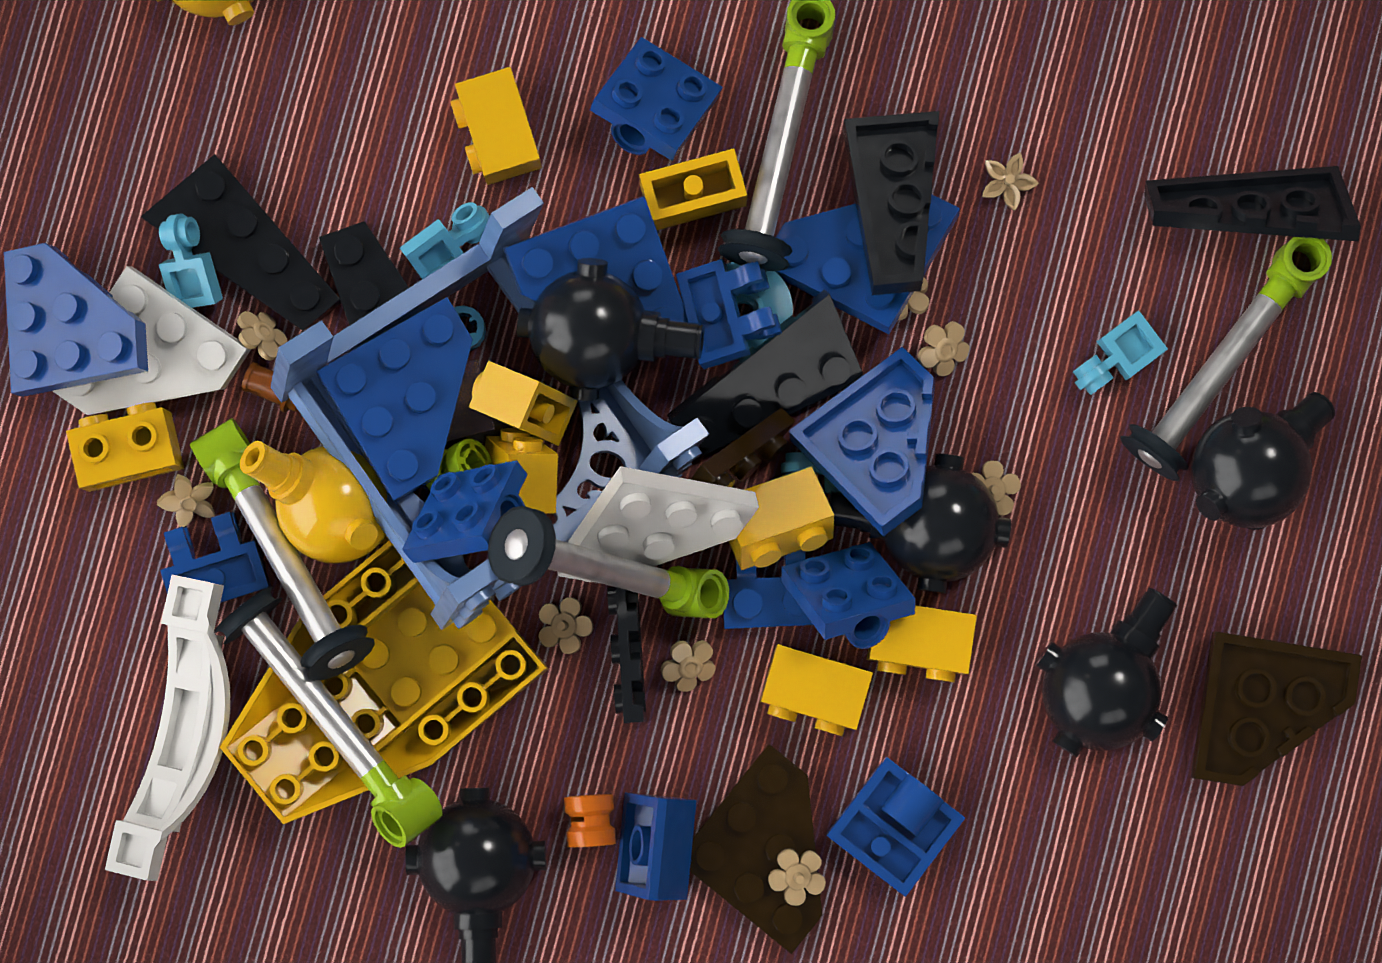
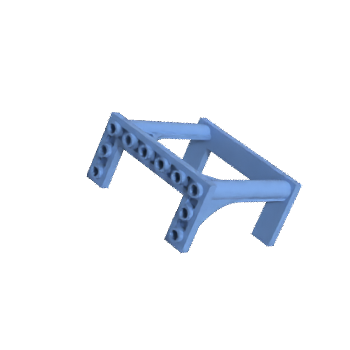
(641, 436)

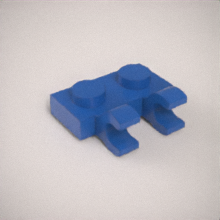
(711, 300)
(235, 566)
(762, 601)

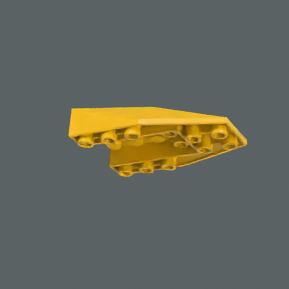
(408, 696)

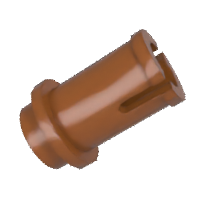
(258, 382)

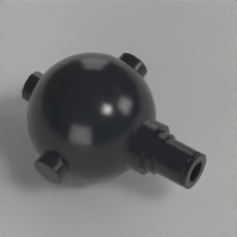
(595, 330)
(1257, 463)
(947, 535)
(1105, 684)
(476, 867)

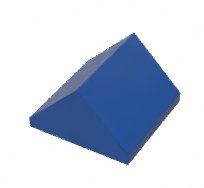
(655, 847)

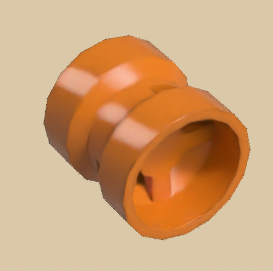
(590, 820)

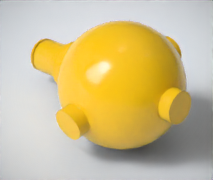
(318, 501)

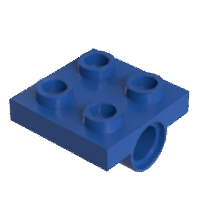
(654, 101)
(464, 511)
(849, 594)
(895, 826)

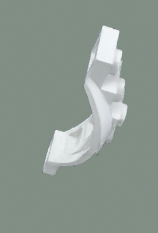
(188, 735)

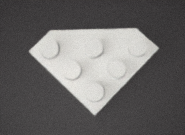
(183, 352)
(662, 517)

